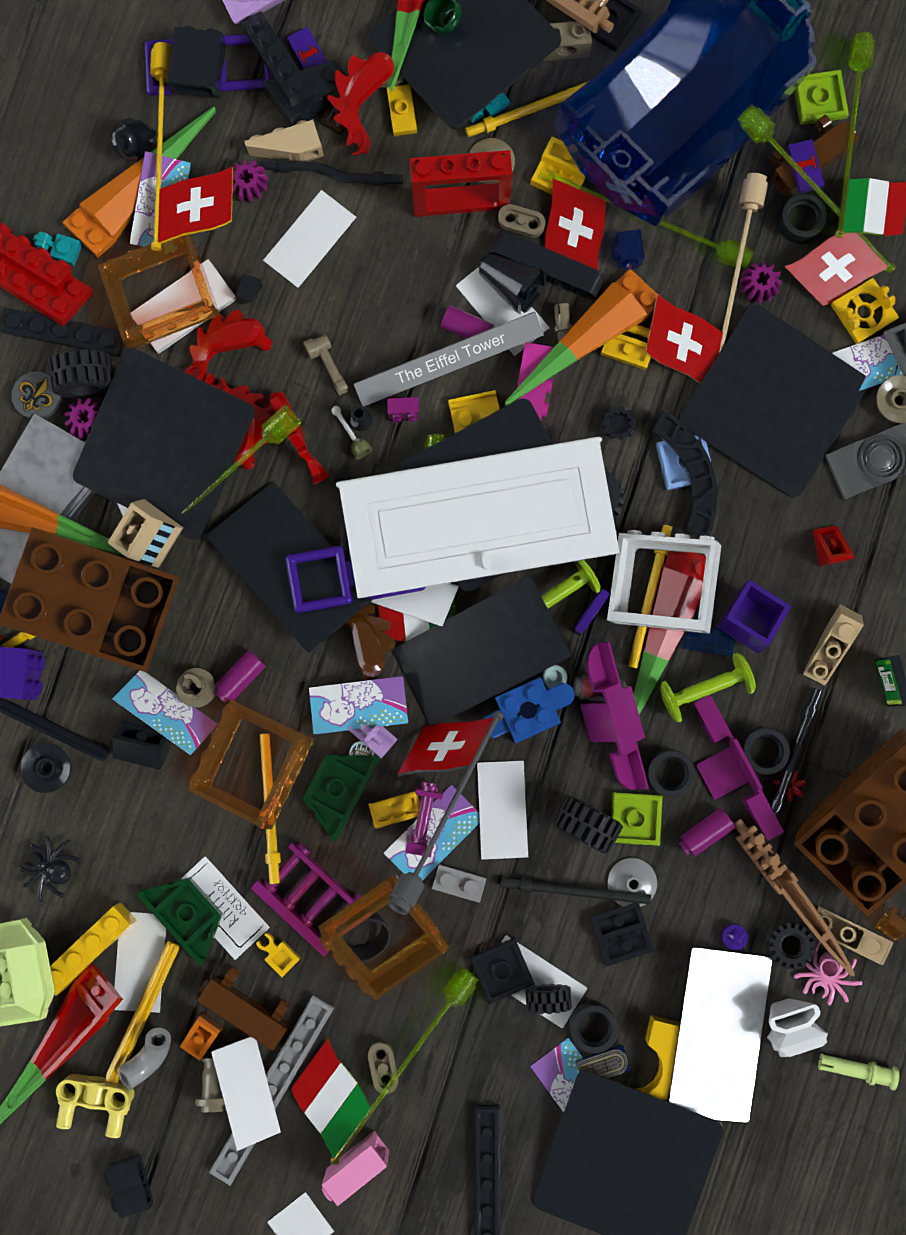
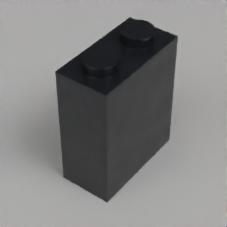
(196, 62)

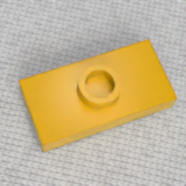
(402, 110)
(395, 809)

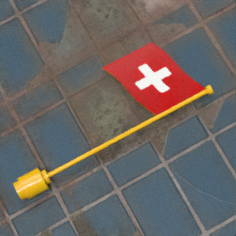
(192, 203)

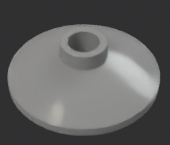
(629, 870)

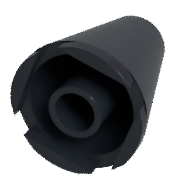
(512, 280)

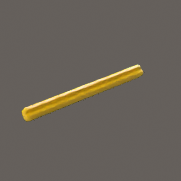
(143, 1010)

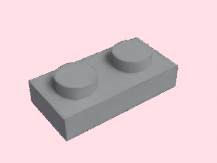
(459, 883)

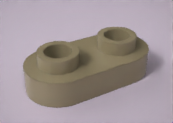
(522, 219)
(382, 1065)

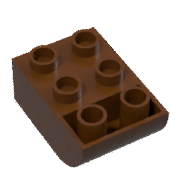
(88, 600)
(861, 829)

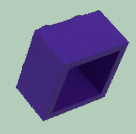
(754, 616)
(21, 673)

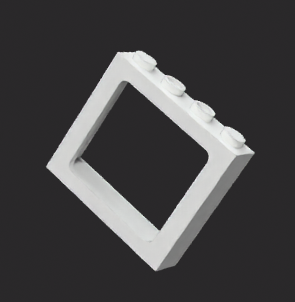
(623, 572)

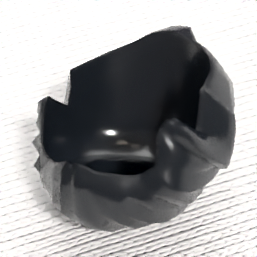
(132, 139)

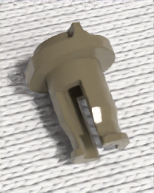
(203, 680)
(212, 1096)

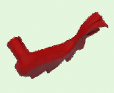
(363, 81)
(223, 336)
(254, 433)
(297, 437)

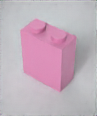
(355, 1168)

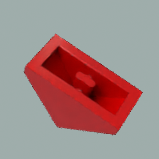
(831, 546)

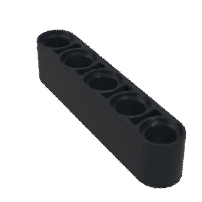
(559, 269)

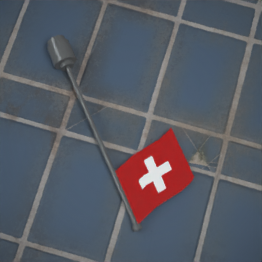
(440, 749)

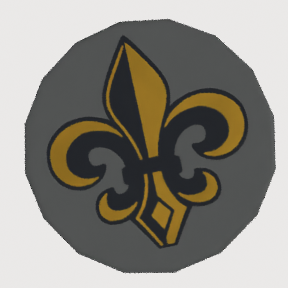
(34, 395)

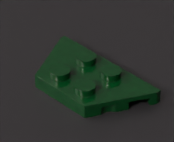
(338, 789)
(186, 914)

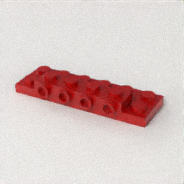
(39, 279)

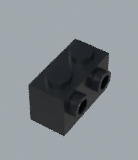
(140, 745)

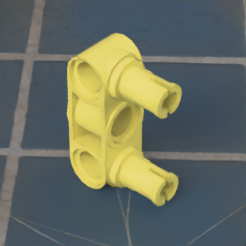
(93, 1093)

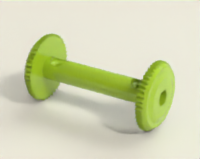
(571, 584)
(741, 674)

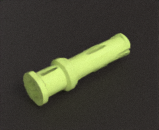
(869, 1072)

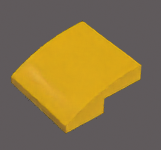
(559, 160)

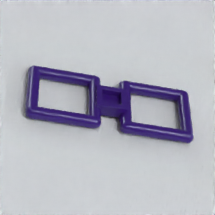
(236, 85)
(345, 574)

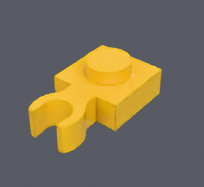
(280, 956)

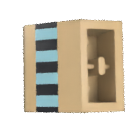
(145, 534)

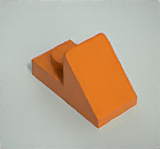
(201, 1036)

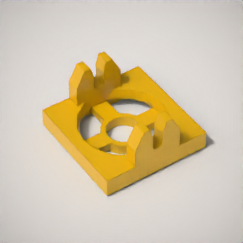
(852, 321)

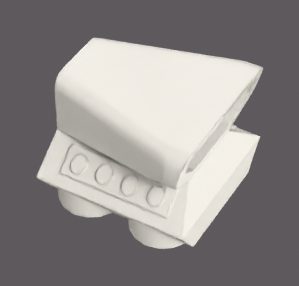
(795, 1027)

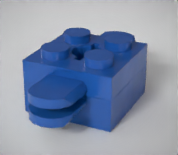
(531, 709)

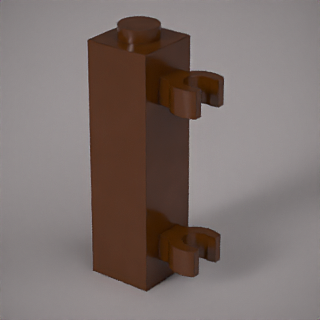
(828, 149)
(244, 1011)

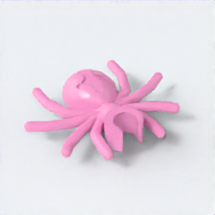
(827, 975)

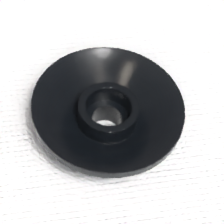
(34, 770)

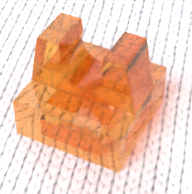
(892, 925)

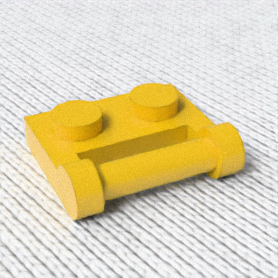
(629, 349)

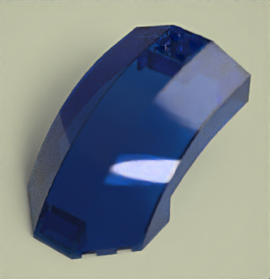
(672, 101)

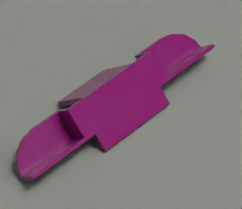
(616, 718)
(732, 769)

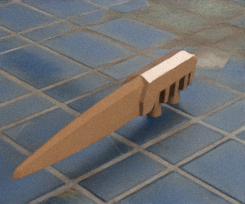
(587, 12)
(784, 883)

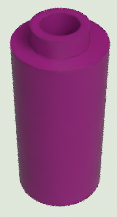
(463, 323)
(239, 676)
(706, 833)

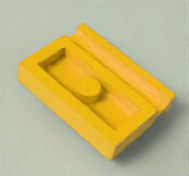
(472, 408)

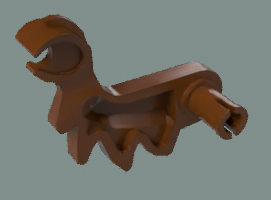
(370, 641)

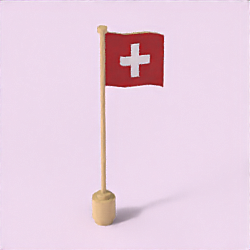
(689, 341)

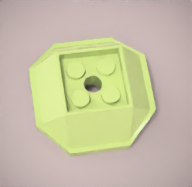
(24, 974)

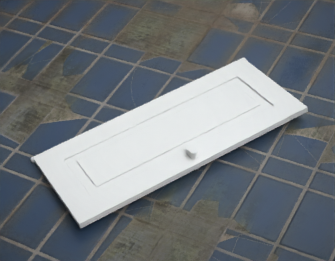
(478, 517)

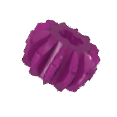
(256, 177)
(757, 290)
(76, 417)

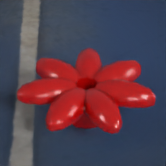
(793, 786)

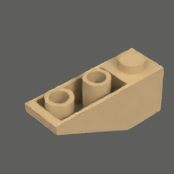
(295, 142)
(833, 644)
(856, 937)

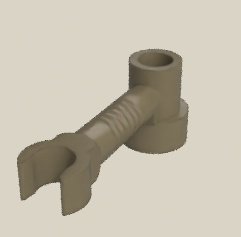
(320, 347)

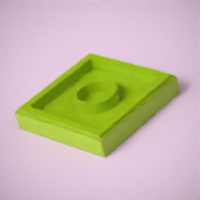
(821, 95)
(639, 817)

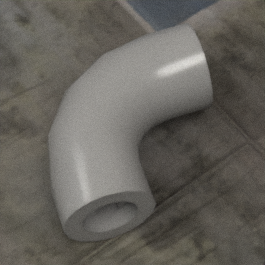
(146, 1060)

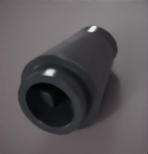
(362, 423)

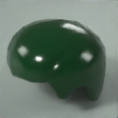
(442, 15)

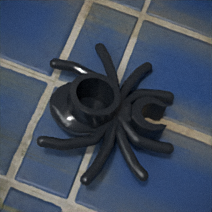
(49, 868)

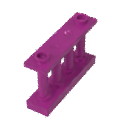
(418, 841)
(285, 905)

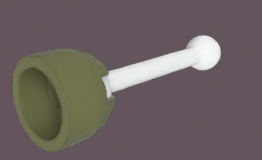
(359, 446)

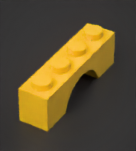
(90, 946)
(661, 1037)

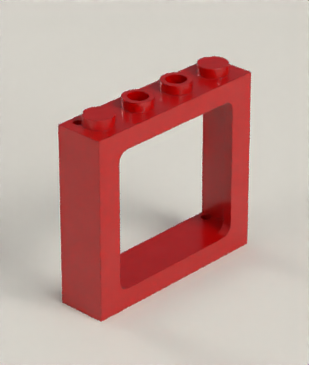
(461, 169)

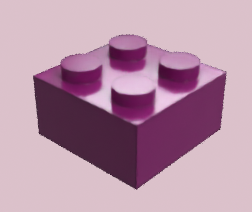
(403, 409)

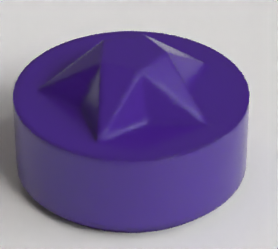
(734, 936)

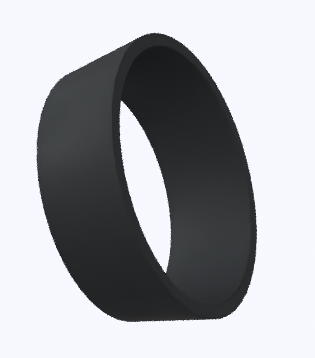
(378, 945)

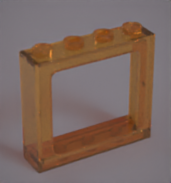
(138, 260)
(202, 780)
(398, 967)

